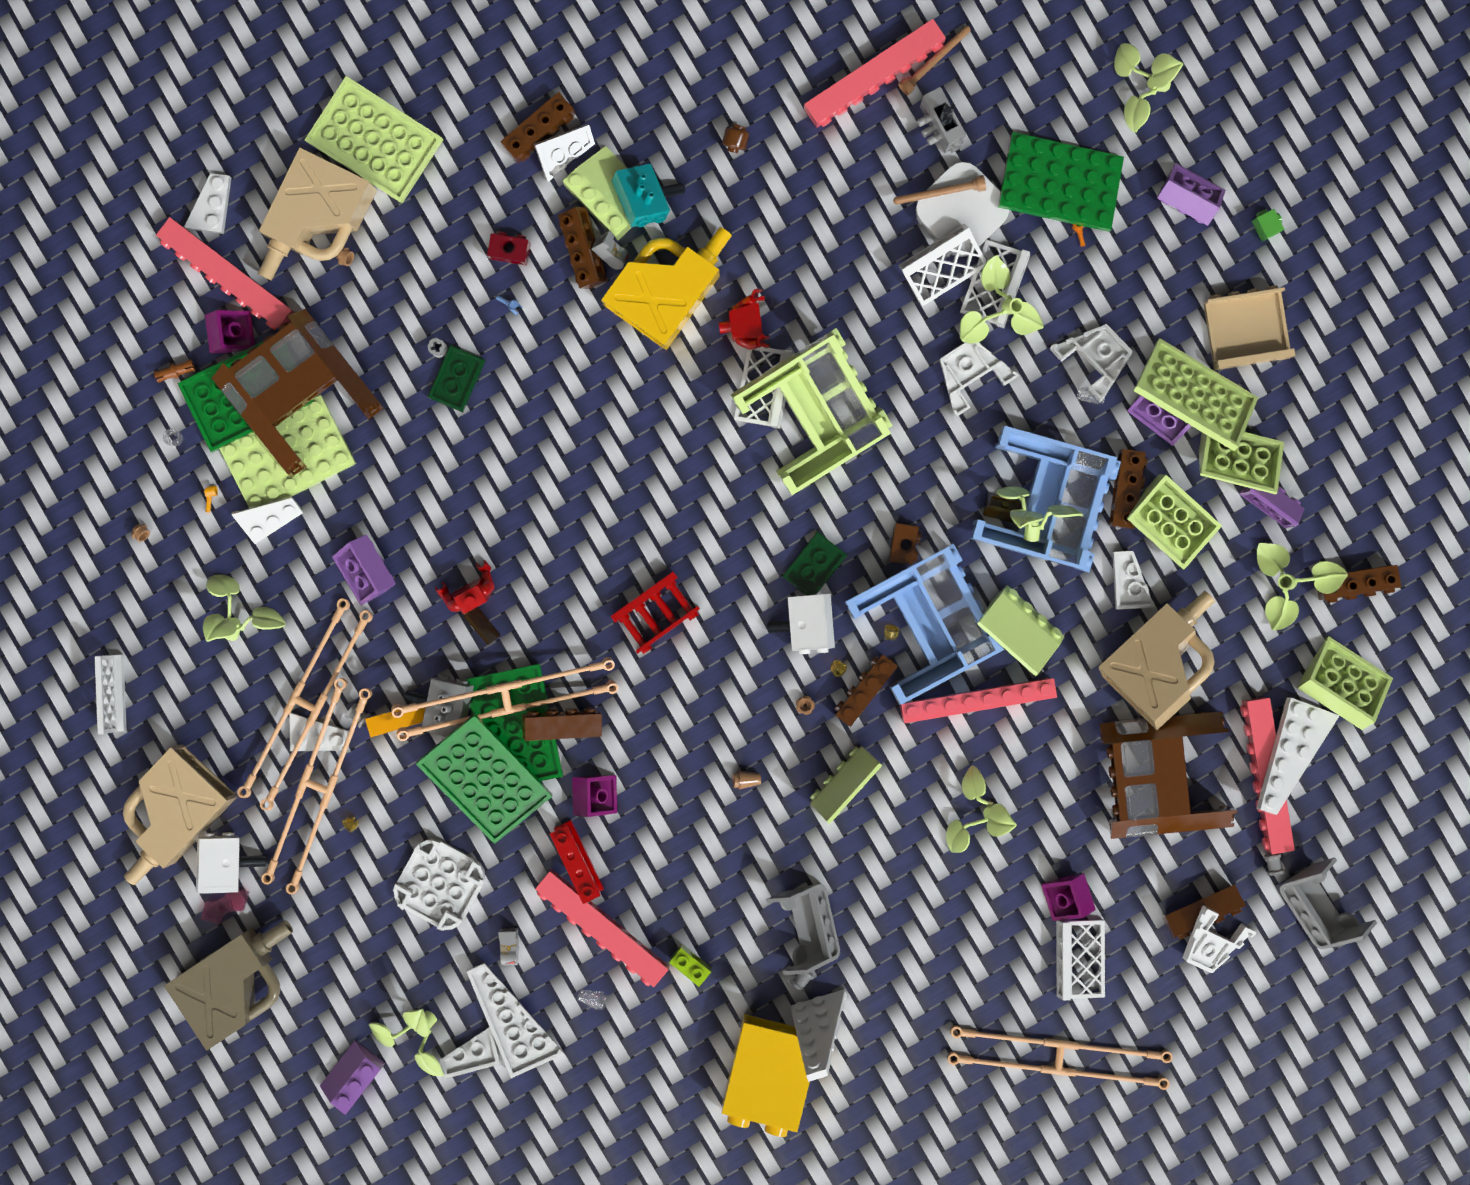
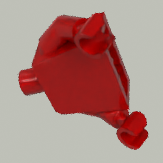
(746, 323)
(470, 595)

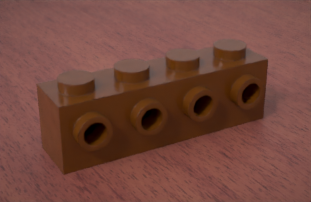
(538, 127)
(579, 242)
(1127, 487)
(1366, 582)
(868, 686)
(561, 724)
(1223, 902)

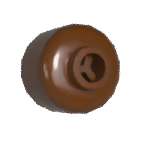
(735, 138)

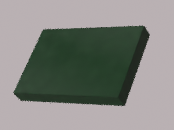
(456, 378)
(814, 565)

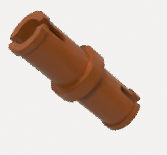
(174, 370)

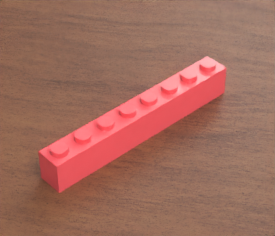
(875, 73)
(223, 272)
(978, 700)
(1261, 739)
(602, 928)

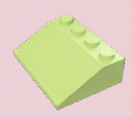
(594, 190)
(1251, 465)
(1173, 520)
(1021, 629)
(1346, 683)
(845, 783)

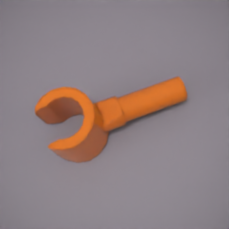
(1080, 234)

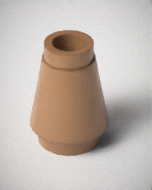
(745, 779)

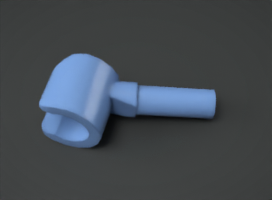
(511, 304)

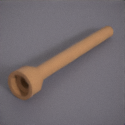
(907, 85)
(976, 184)

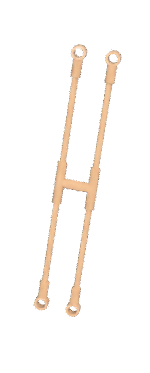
(504, 689)
(295, 699)
(327, 790)
(1058, 1069)

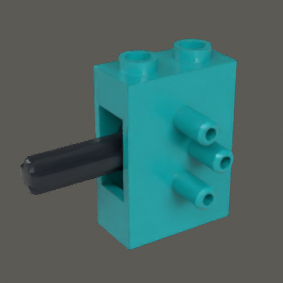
(642, 195)

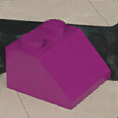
(229, 331)
(594, 795)
(1068, 897)

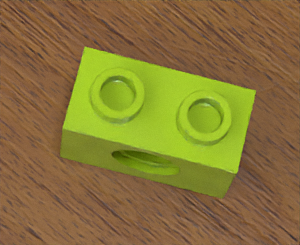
(690, 965)

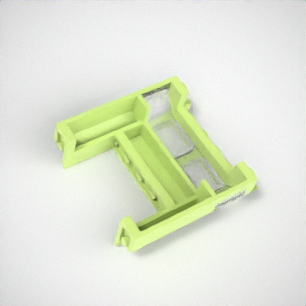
(827, 405)

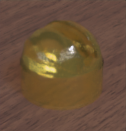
(891, 632)
(838, 668)
(349, 823)

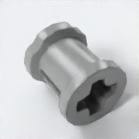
(432, 345)
(351, 714)
(1274, 864)
(801, 980)

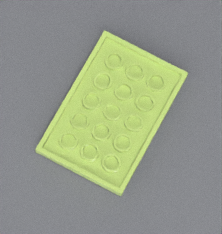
(374, 139)
(1196, 394)
(312, 437)

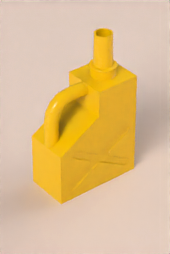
(664, 297)

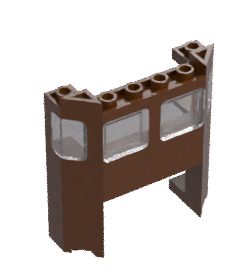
(284, 377)
(1152, 775)

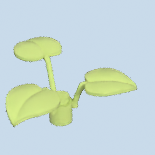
(1164, 71)
(1026, 320)
(1031, 519)
(1271, 560)
(218, 627)
(997, 817)
(421, 1023)

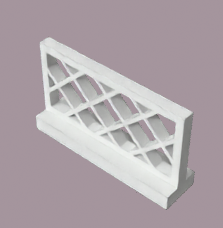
(933, 252)
(1016, 276)
(778, 400)
(110, 693)
(1065, 963)

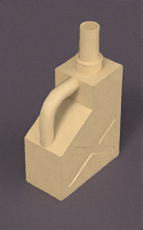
(310, 202)
(1150, 665)
(181, 805)

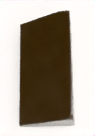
(1000, 507)
(482, 625)

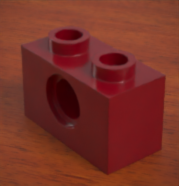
(518, 255)

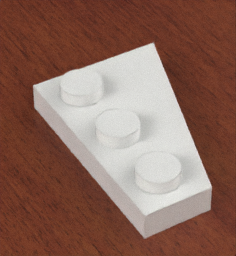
(562, 149)
(211, 206)
(265, 519)
(1129, 583)
(332, 741)
(472, 1056)

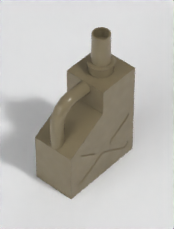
(220, 990)

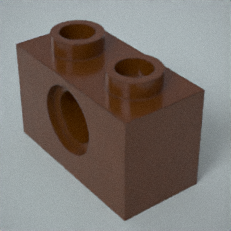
(897, 554)

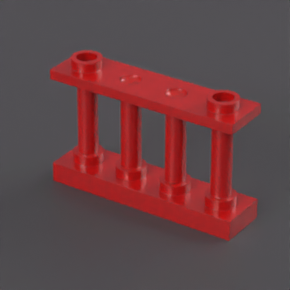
(654, 594)
(577, 861)

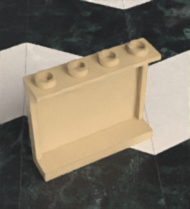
(1247, 328)

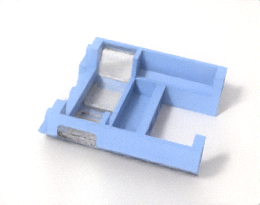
(1063, 477)
(940, 616)

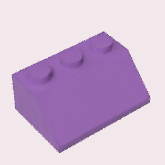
(1191, 194)
(1158, 419)
(1277, 506)
(363, 569)
(351, 1076)

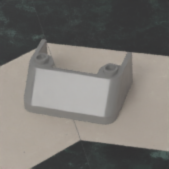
(1317, 913)
(813, 926)

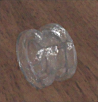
(177, 442)

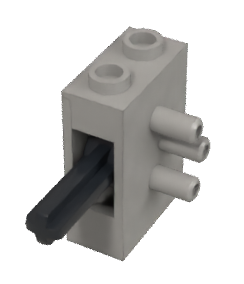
(942, 121)
(440, 688)

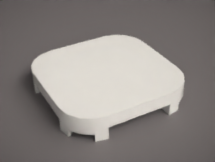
(969, 207)
(439, 884)

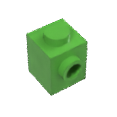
(1268, 224)

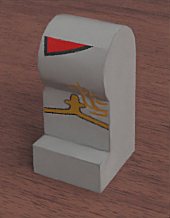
(610, 251)
(509, 946)

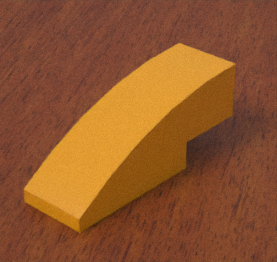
(387, 722)

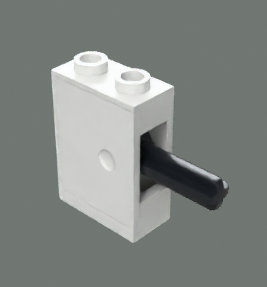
(809, 623)
(220, 862)

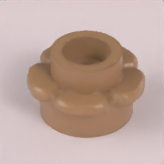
(345, 257)
(140, 532)
(805, 700)

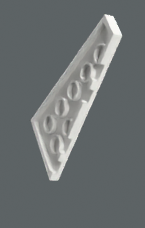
(1296, 743)
(816, 1029)
(516, 1032)

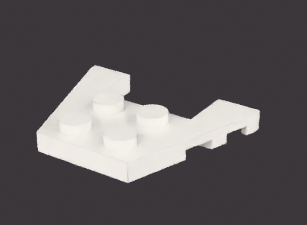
(1103, 351)
(967, 365)
(1208, 948)

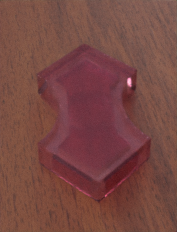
(216, 909)

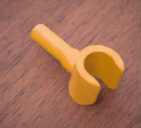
(209, 493)

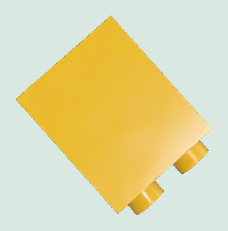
(766, 1078)

